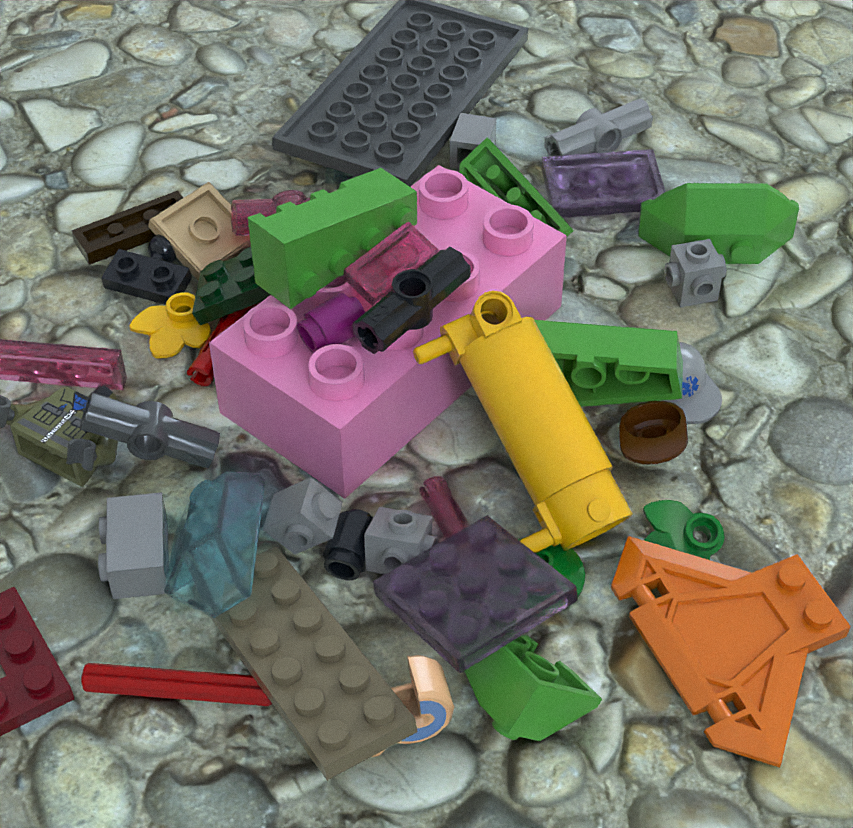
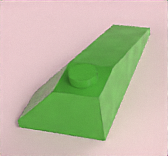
(528, 692)

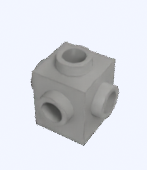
(695, 272)
(396, 538)

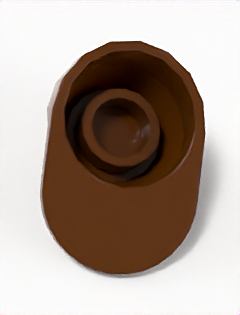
(653, 432)

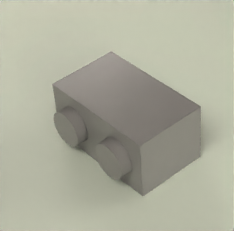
(135, 545)

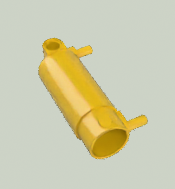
(535, 421)

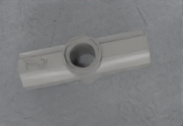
(600, 130)

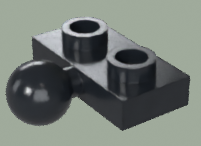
(147, 277)

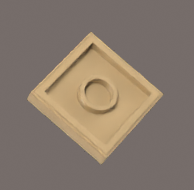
(200, 229)

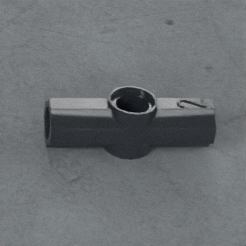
(411, 300)

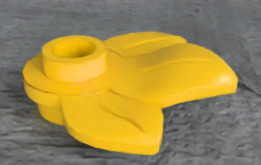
(171, 326)

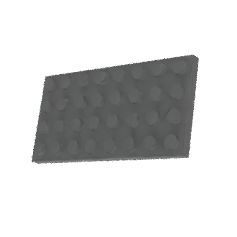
(401, 90)

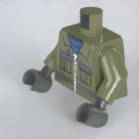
(51, 434)

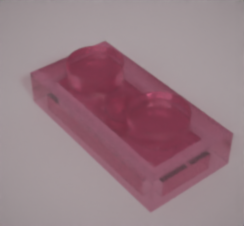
(375, 270)

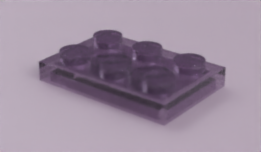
(601, 182)

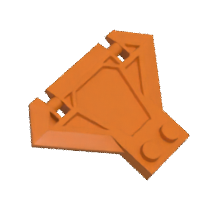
(730, 638)

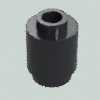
(346, 551)

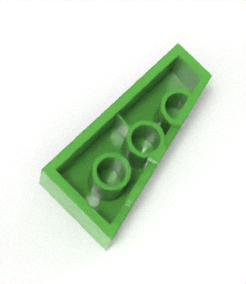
(316, 240)

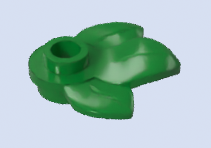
(675, 528)

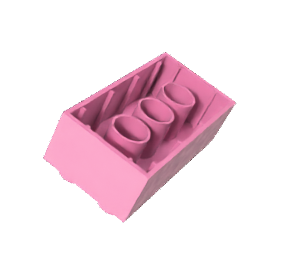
(354, 409)

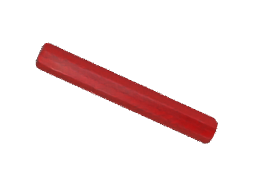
(173, 684)

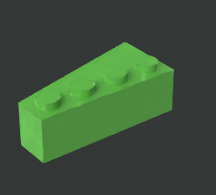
(616, 362)

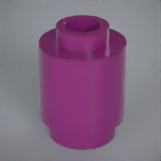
(330, 322)

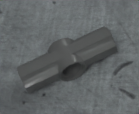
(149, 430)

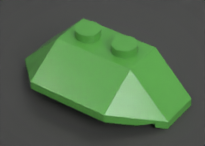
(497, 175)
(739, 218)

